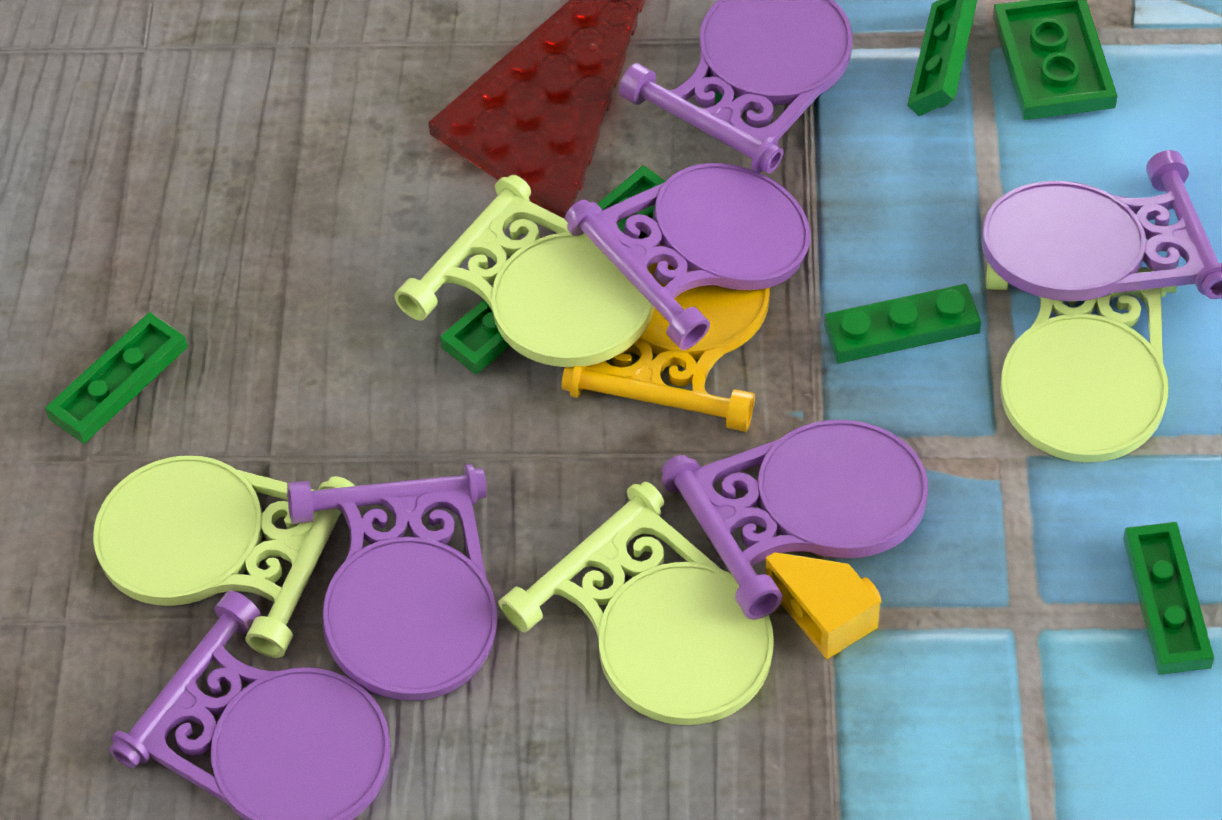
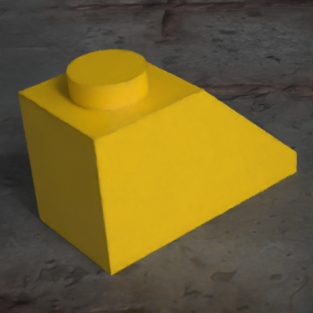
(825, 600)

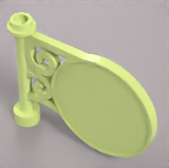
(554, 294)
(1087, 380)
(196, 527)
(668, 634)

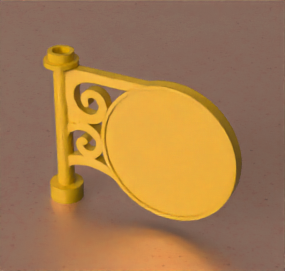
(733, 321)

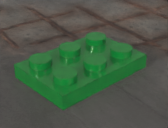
(1054, 57)

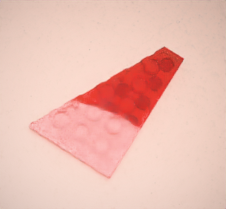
(545, 101)

